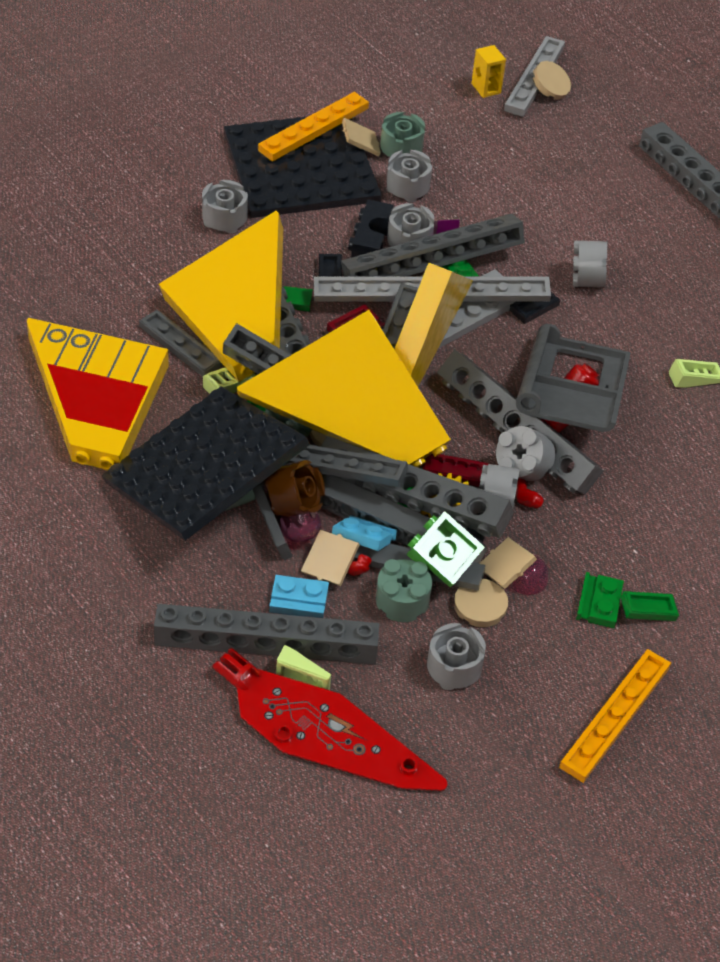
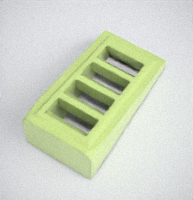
(694, 373)
(212, 380)
(297, 667)

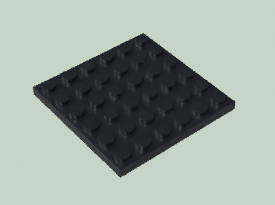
(310, 178)
(204, 462)

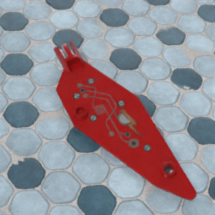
(323, 727)

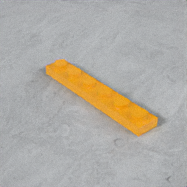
(312, 126)
(614, 716)

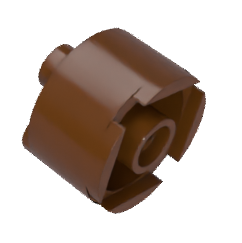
(295, 489)

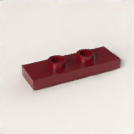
(468, 469)

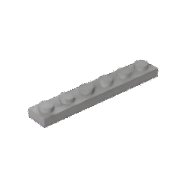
(526, 90)

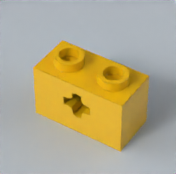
(488, 71)

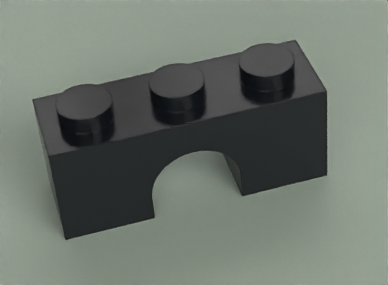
(372, 228)

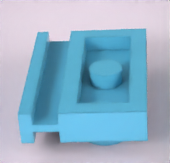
(365, 532)
(298, 596)

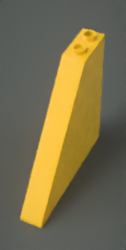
(233, 286)
(430, 318)
(354, 392)

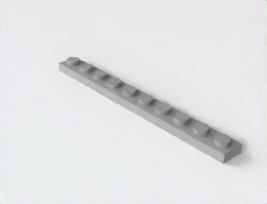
(385, 288)

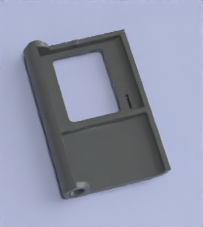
(567, 399)

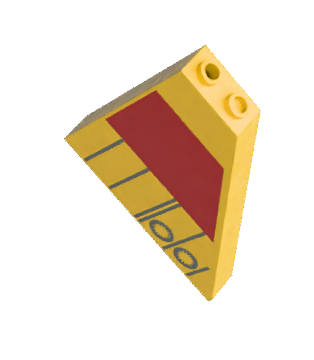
(97, 388)

